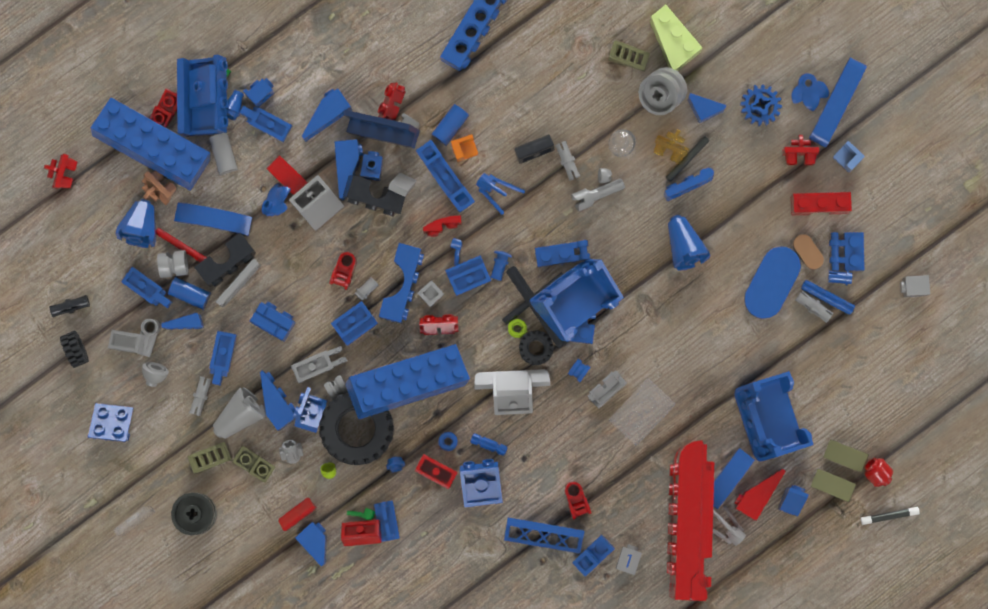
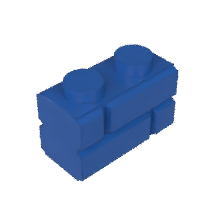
(272, 321)

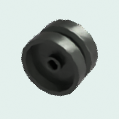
(182, 514)

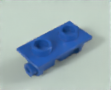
(386, 514)

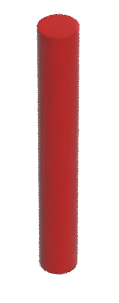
(180, 245)

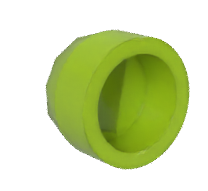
(328, 470)

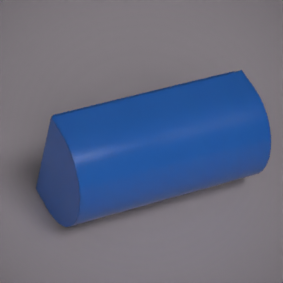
(450, 124)
(189, 293)

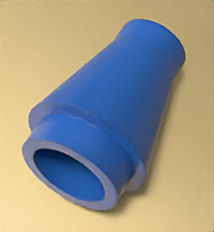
(234, 105)

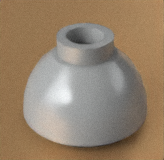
(154, 373)

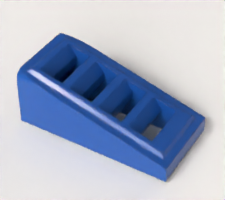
(190, 321)

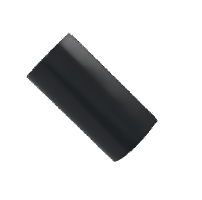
(534, 149)

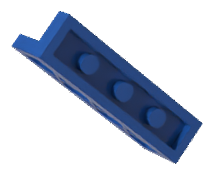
(545, 528)

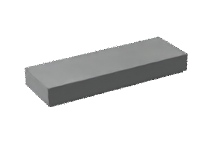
(238, 283)

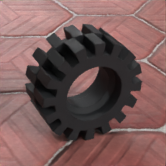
(74, 349)
(536, 359)

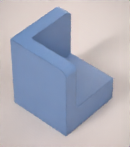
(848, 156)

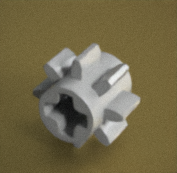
(291, 451)

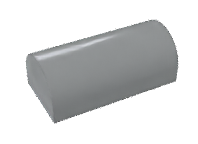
(223, 153)

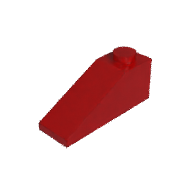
(756, 498)

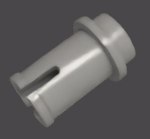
(366, 289)

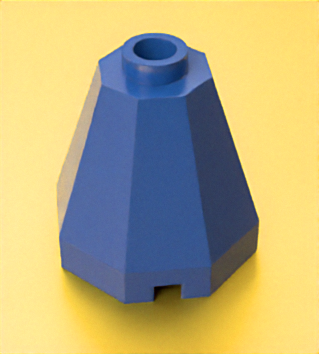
(138, 225)

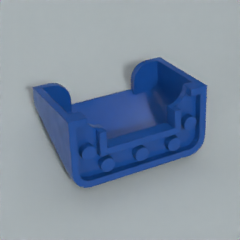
(576, 297)
(770, 417)

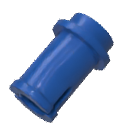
(840, 277)

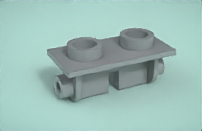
(601, 394)

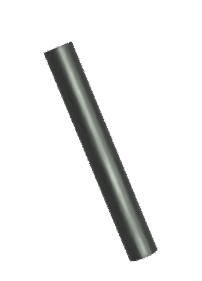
(686, 160)

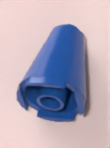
(685, 244)

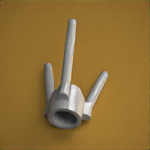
(734, 533)

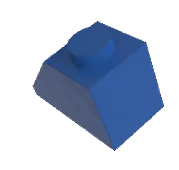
(314, 541)

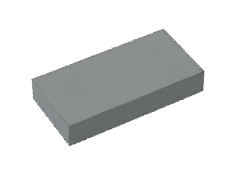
(402, 184)
(126, 341)

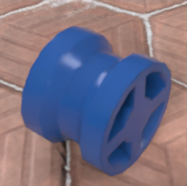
(579, 370)

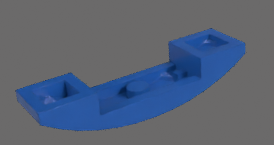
(445, 176)
(213, 218)

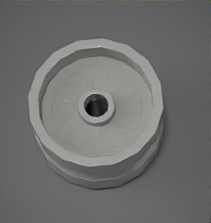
(662, 91)

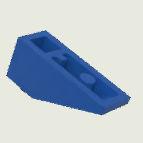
(329, 111)
(347, 161)

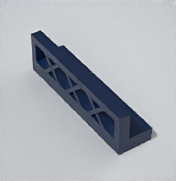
(381, 129)

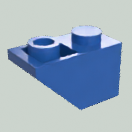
(793, 500)

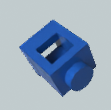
(260, 91)
(375, 172)

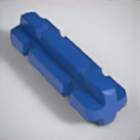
(489, 444)

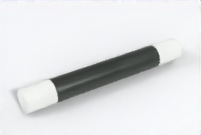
(890, 515)

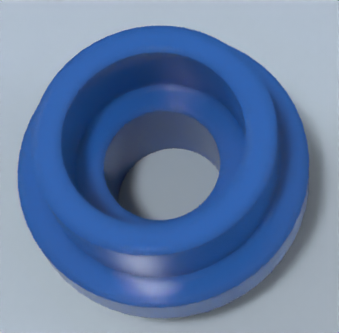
(443, 436)
(395, 464)

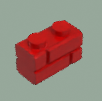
(436, 471)

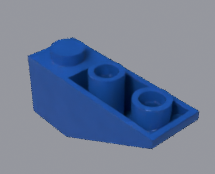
(276, 407)

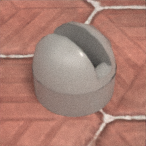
(604, 175)

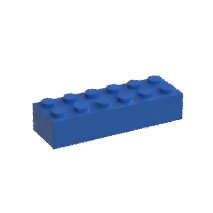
(150, 144)
(407, 381)

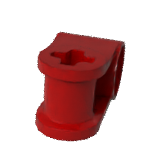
(343, 272)
(577, 501)

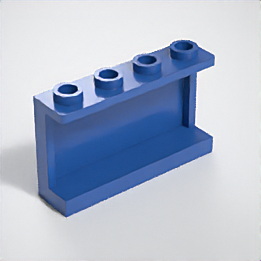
(206, 119)

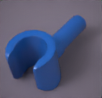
(456, 244)

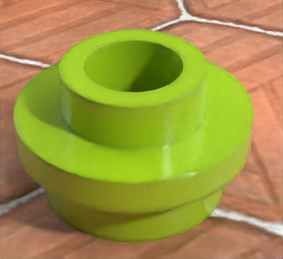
(513, 323)

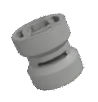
(336, 387)

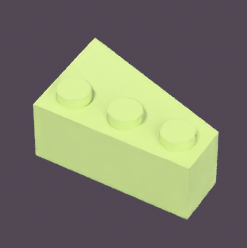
(674, 39)

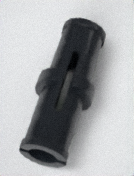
(69, 306)

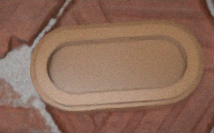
(808, 252)

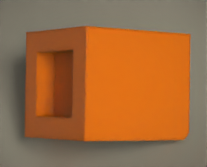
(464, 148)

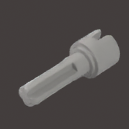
(588, 197)

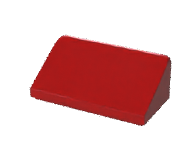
(297, 514)
(361, 533)

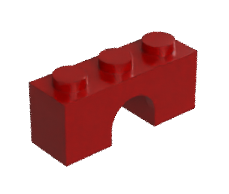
(821, 203)

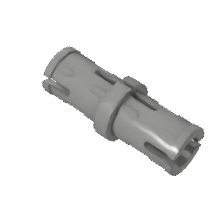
(567, 160)
(814, 306)
(200, 396)

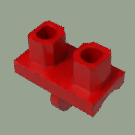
(808, 152)
(64, 163)

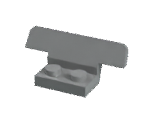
(512, 389)

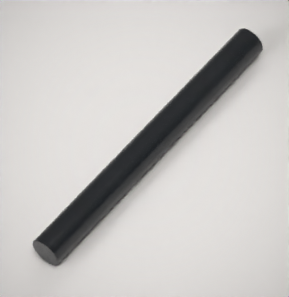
(523, 306)

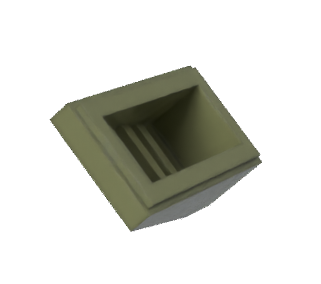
(612, 57)
(194, 465)

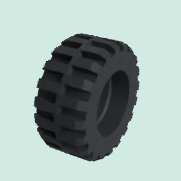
(349, 454)

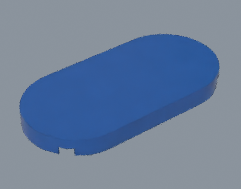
(772, 282)

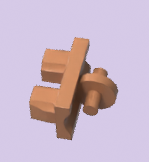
(155, 189)

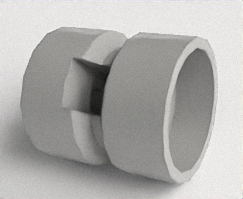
(172, 264)

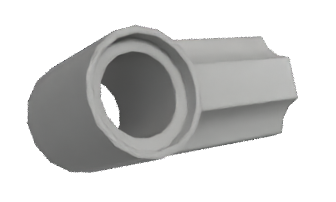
(150, 338)

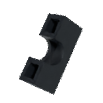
(358, 192)
(214, 273)

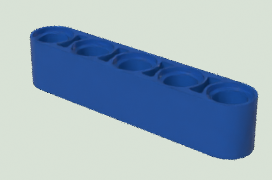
(837, 102)

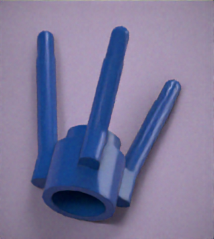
(487, 183)

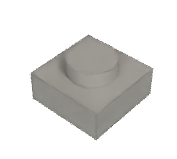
(430, 293)

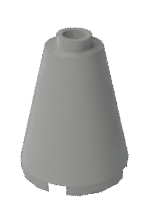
(238, 414)

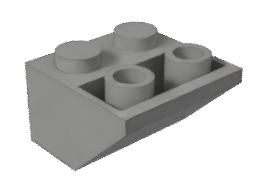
(316, 202)

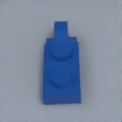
(267, 123)
(146, 288)
(222, 356)

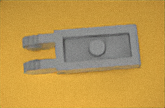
(316, 365)

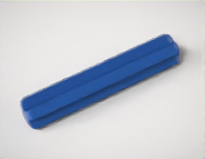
(827, 297)

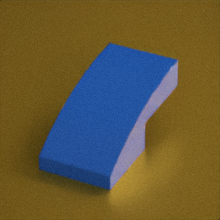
(593, 555)

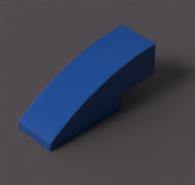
(730, 476)

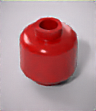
(878, 472)

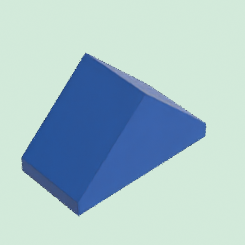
(705, 108)

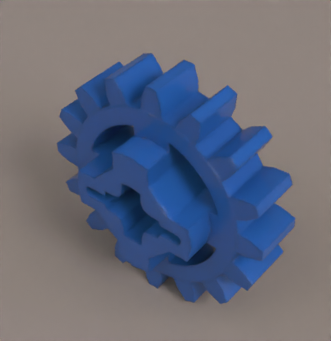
(758, 97)

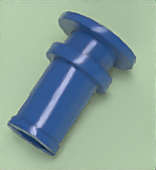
(500, 264)

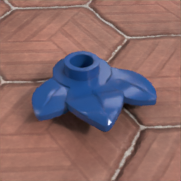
(809, 95)
(275, 201)

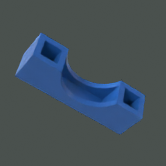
(394, 307)

